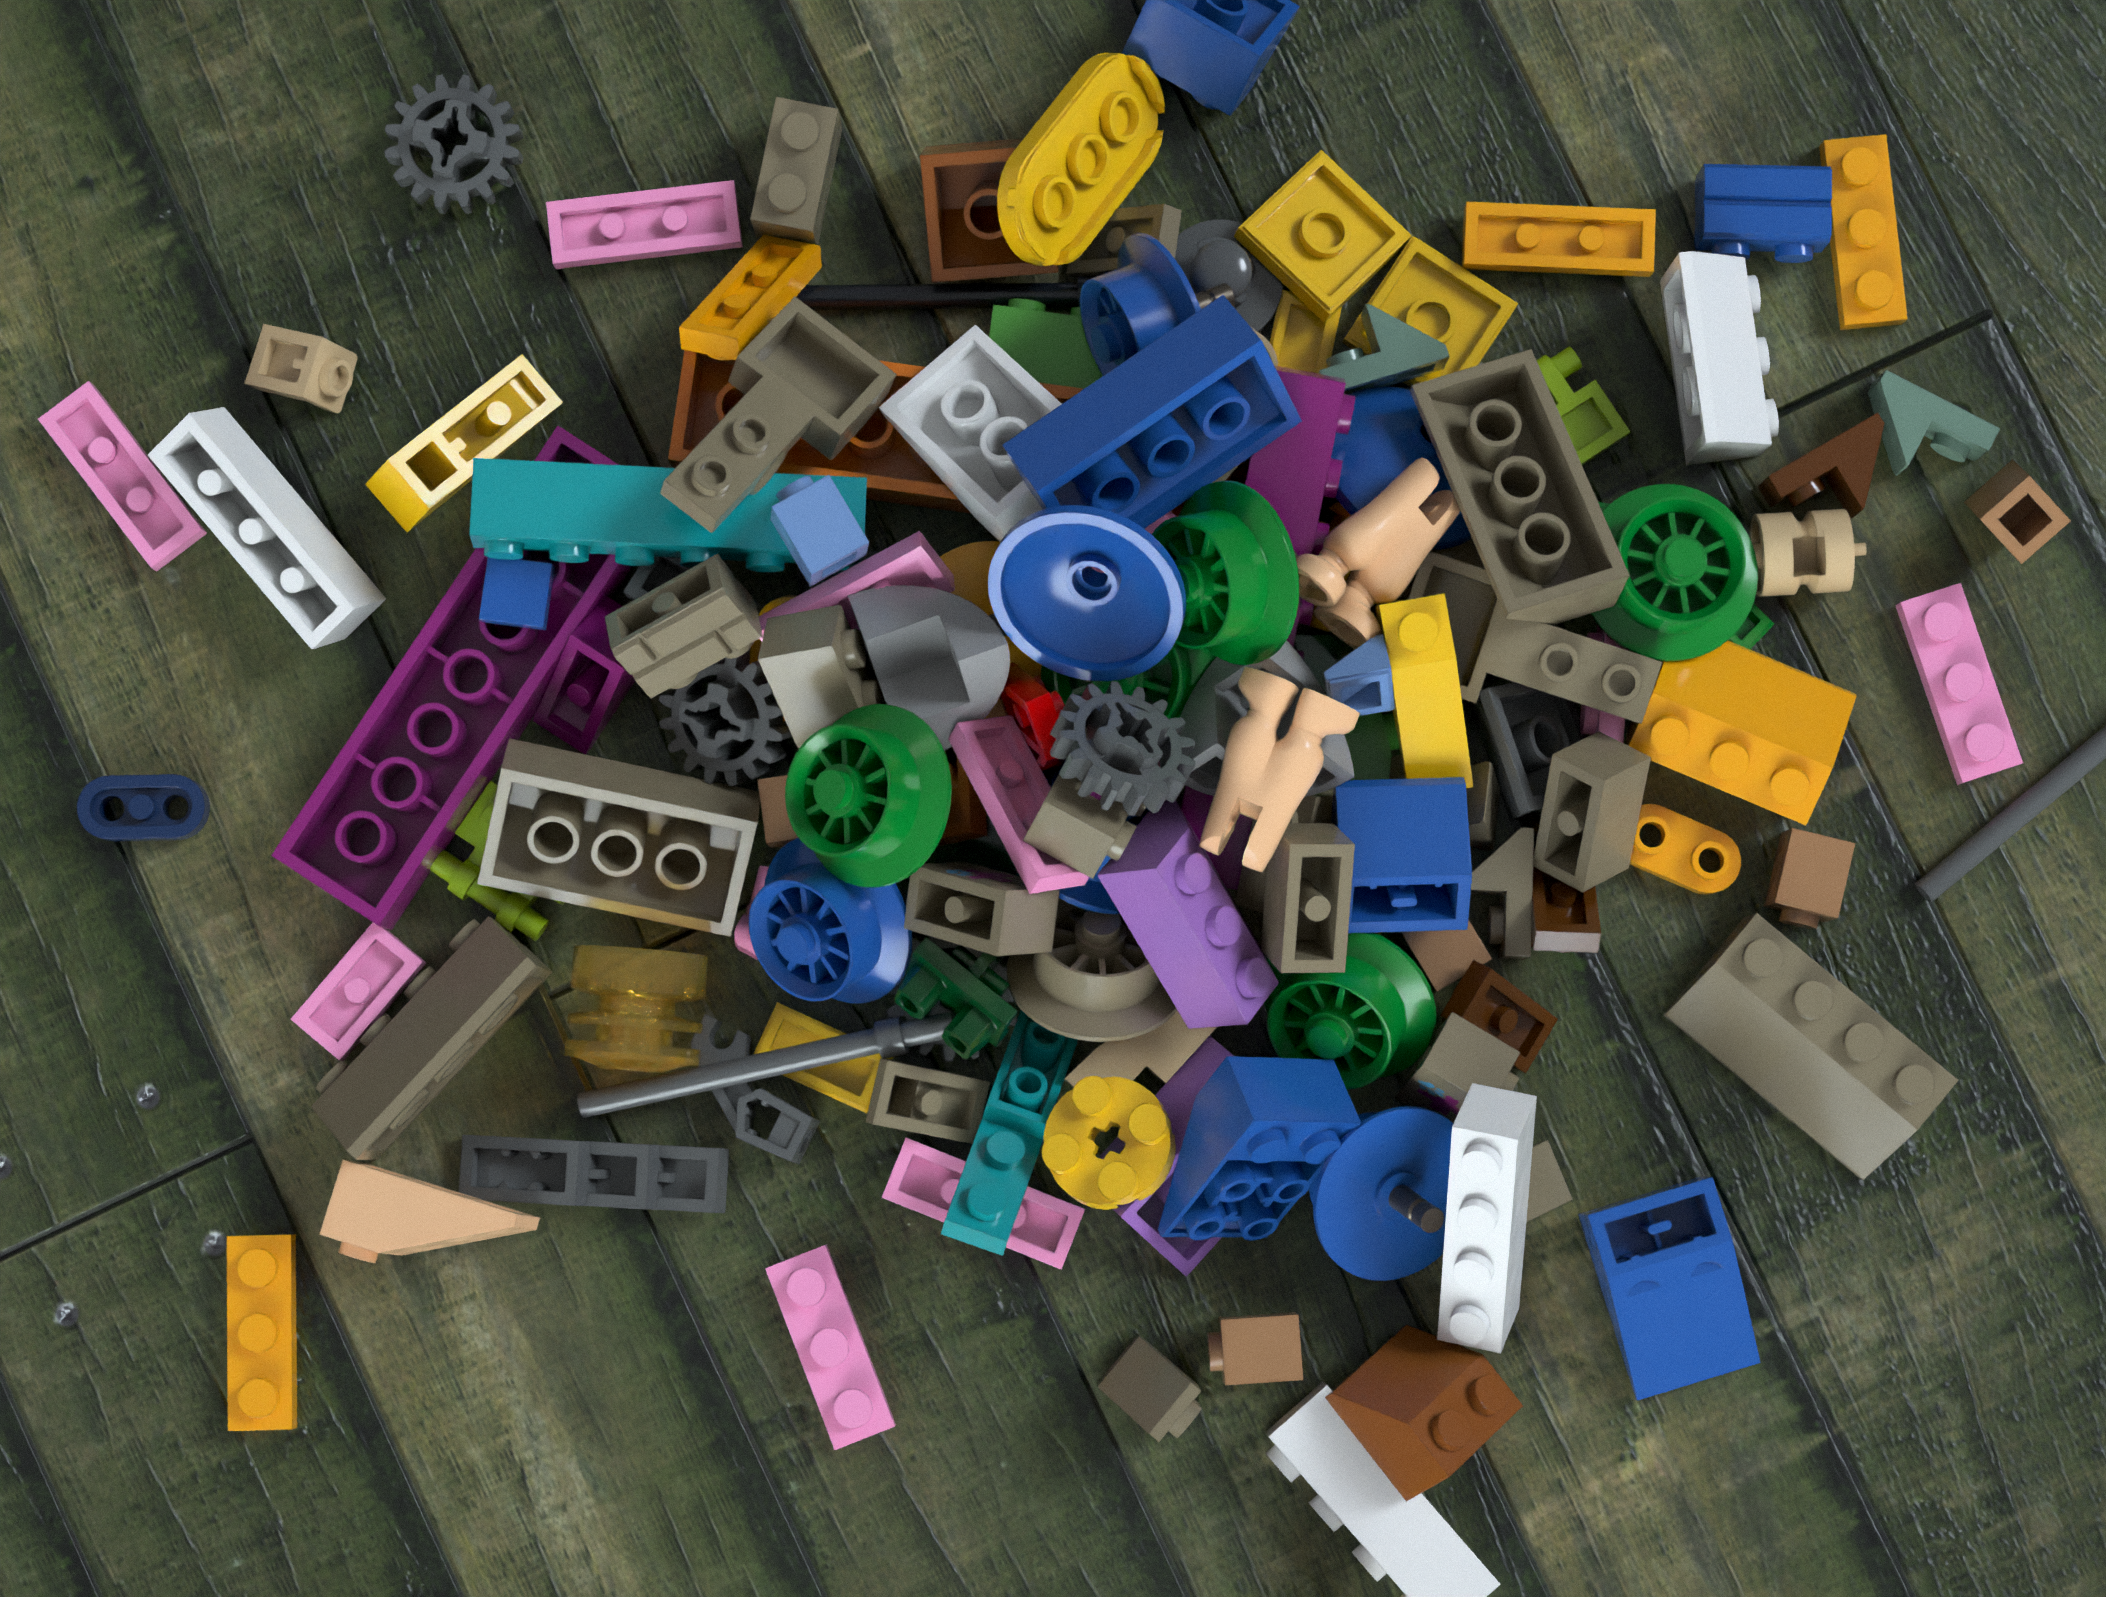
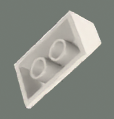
(1717, 357)

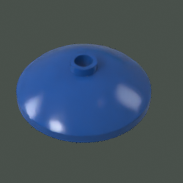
(1382, 443)
(1082, 618)

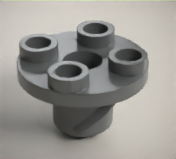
(1214, 256)

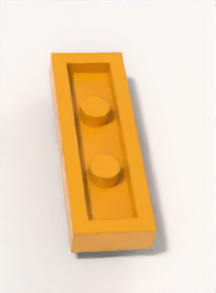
(1864, 233)
(1558, 239)
(750, 297)
(261, 1332)

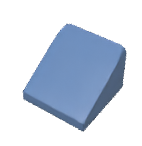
(1363, 679)

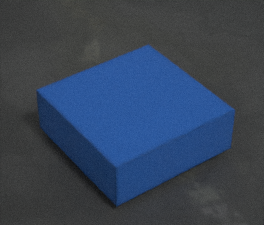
(517, 593)

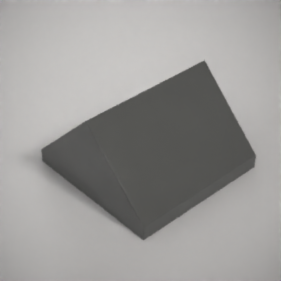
(1519, 736)

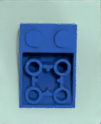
(1255, 1145)
(1672, 1286)

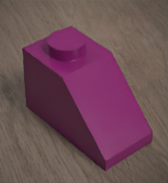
(585, 684)

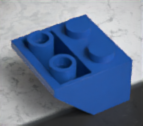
(1408, 853)

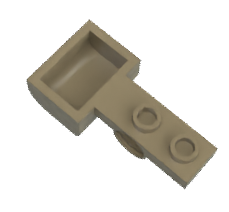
(797, 384)
(1531, 651)

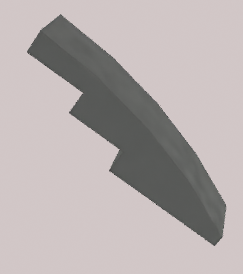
(594, 1173)

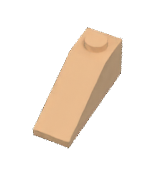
(402, 1215)

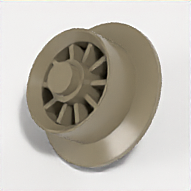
(1092, 981)

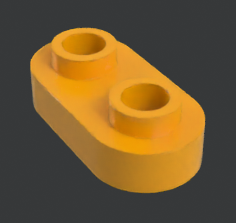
(1679, 851)

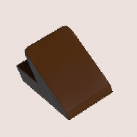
(1843, 461)
(1563, 916)
(1501, 1011)

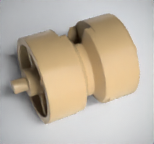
(1804, 552)

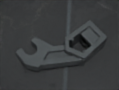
(793, 1127)

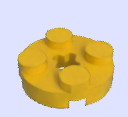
(1120, 1178)

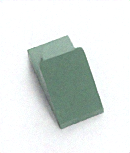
(1396, 355)
(1916, 413)

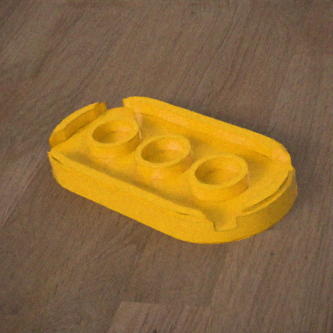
(1080, 159)

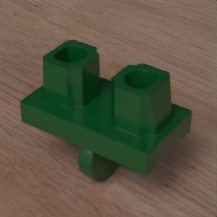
(966, 988)

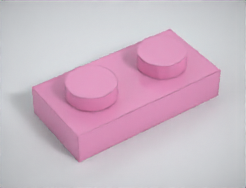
(358, 991)

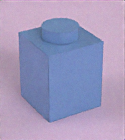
(818, 527)

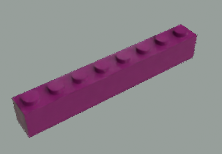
(1293, 478)

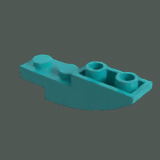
(1009, 1137)

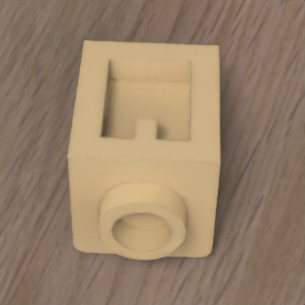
(302, 367)

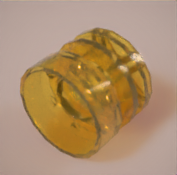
(636, 1006)

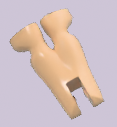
(1381, 549)
(1269, 774)

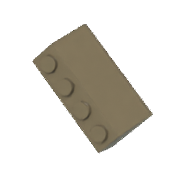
(1522, 490)
(619, 837)
(429, 1039)
(1810, 1046)

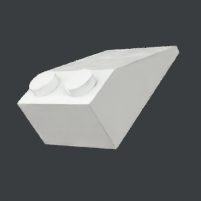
(959, 418)

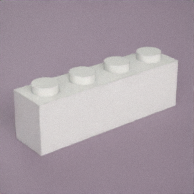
(266, 527)
(1486, 1217)
(1395, 1535)

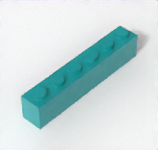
(622, 513)

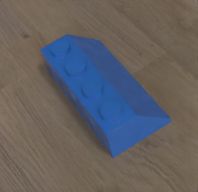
(1159, 421)

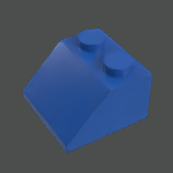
(1210, 44)

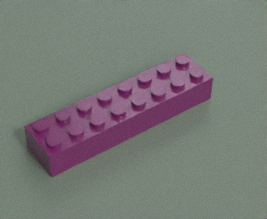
(439, 731)

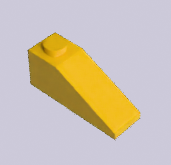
(480, 426)
(1426, 688)

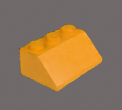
(1746, 727)

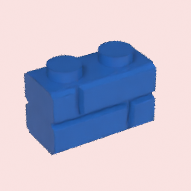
(1763, 210)

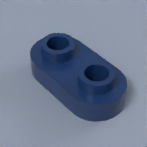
(146, 807)

